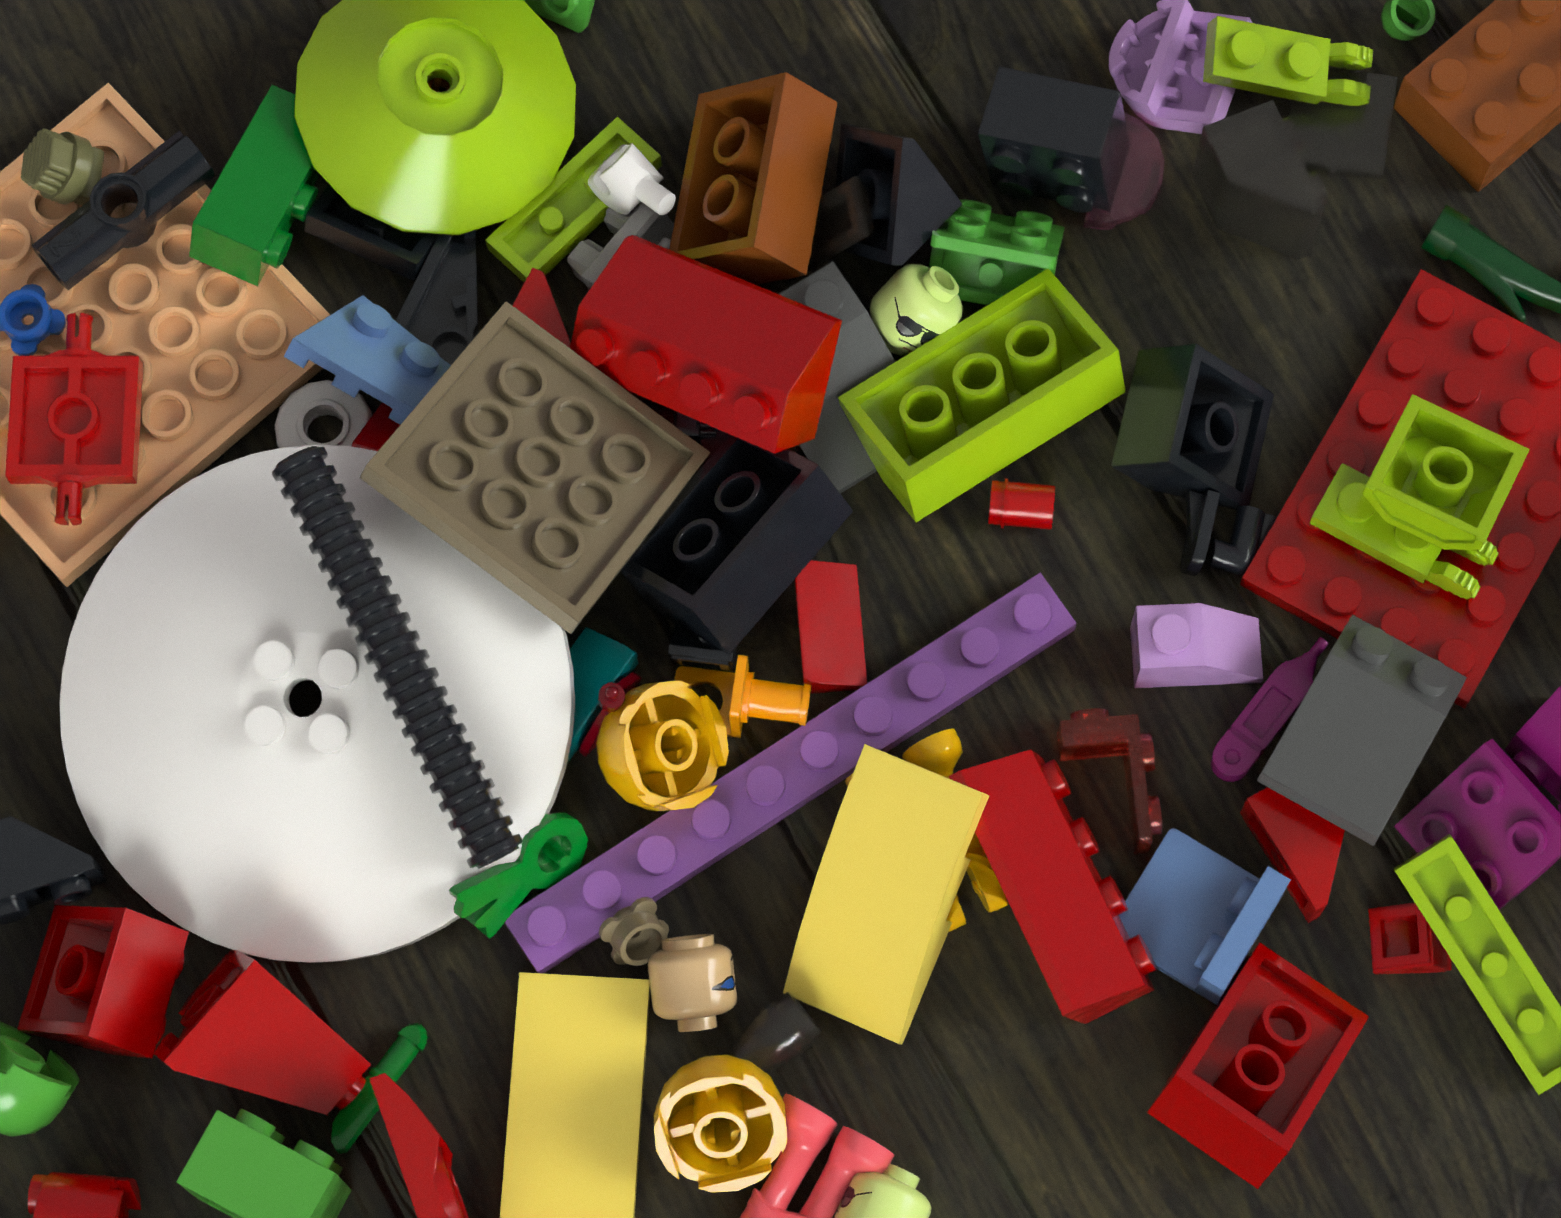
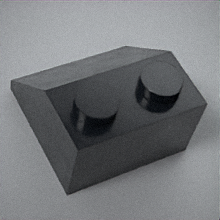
(1192, 425)

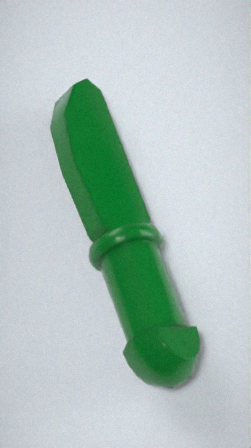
(358, 1113)

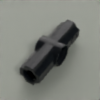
(93, 236)

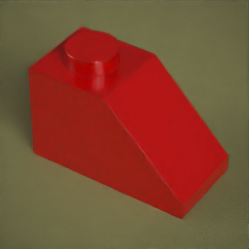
(1297, 846)

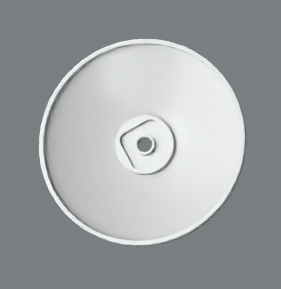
(274, 823)

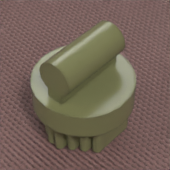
(62, 166)

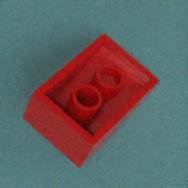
(1258, 1066)

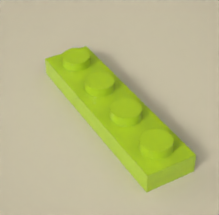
(1488, 957)

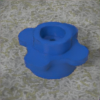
(25, 302)

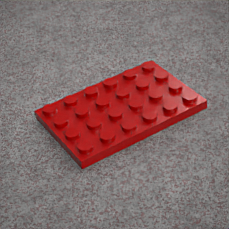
(1483, 370)

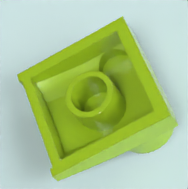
(1443, 477)

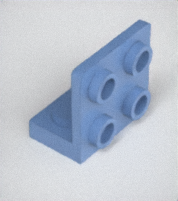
(1199, 913)

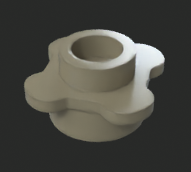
(634, 932)

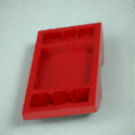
(420, 1153)

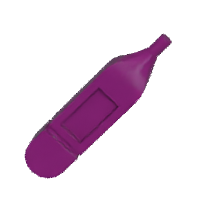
(1265, 715)

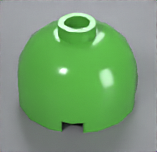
(30, 1088)

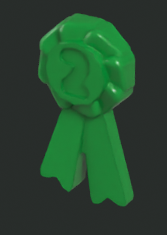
(546, 857)

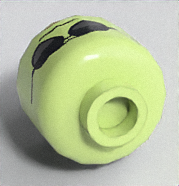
(915, 307)
(884, 1196)

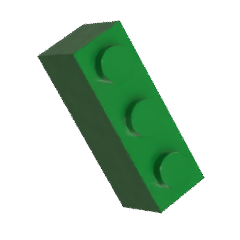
(257, 195)

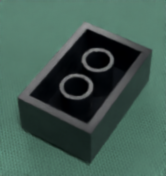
(735, 540)

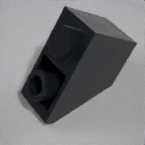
(40, 870)

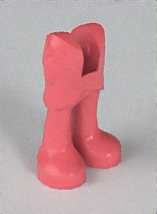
(806, 1136)

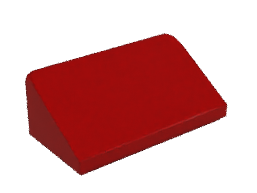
(830, 627)

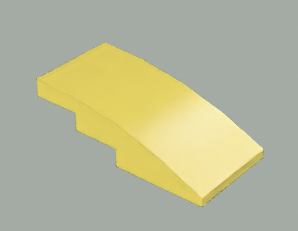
(884, 894)

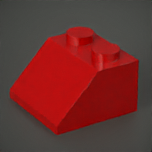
(104, 980)

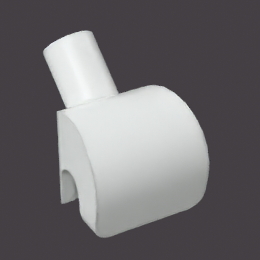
(630, 179)

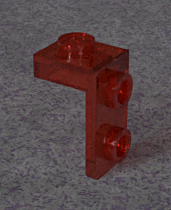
(1098, 735)

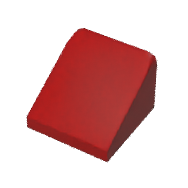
(1405, 942)

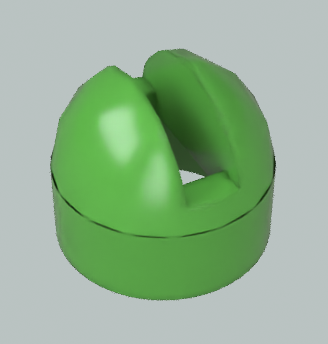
(1415, 12)

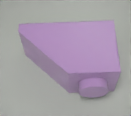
(1194, 646)

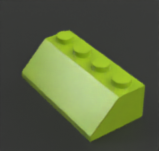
(983, 394)

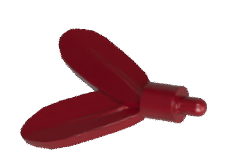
(610, 699)

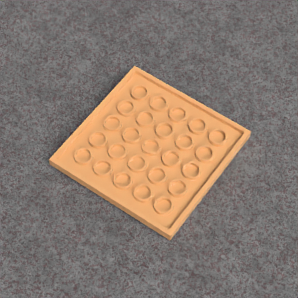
(203, 338)

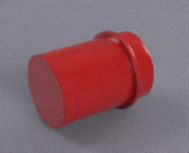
(1021, 504)

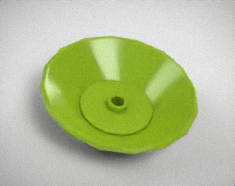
(426, 154)

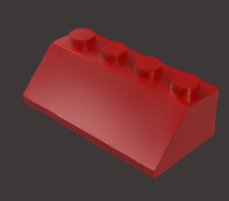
(708, 344)
(1055, 887)

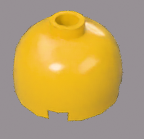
(663, 746)
(720, 1123)

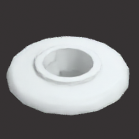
(317, 400)

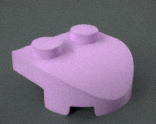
(1162, 68)

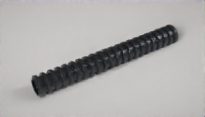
(396, 656)

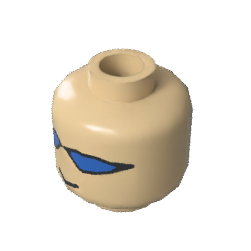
(692, 981)

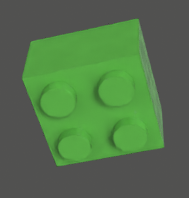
(253, 1175)

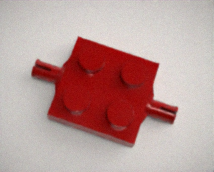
(74, 419)

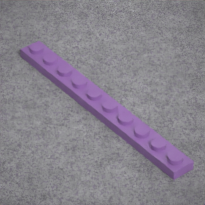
(792, 772)

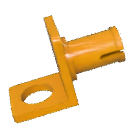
(749, 696)

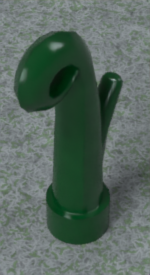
(1491, 264)

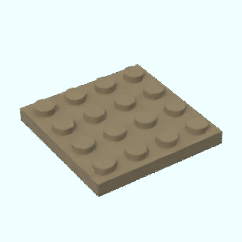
(535, 466)

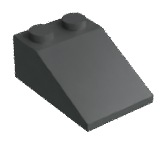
(857, 357)
(1362, 730)

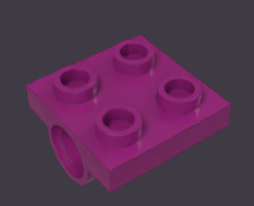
(1495, 819)

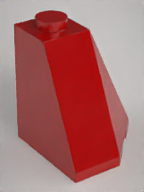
(262, 1040)

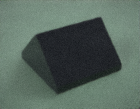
(902, 188)

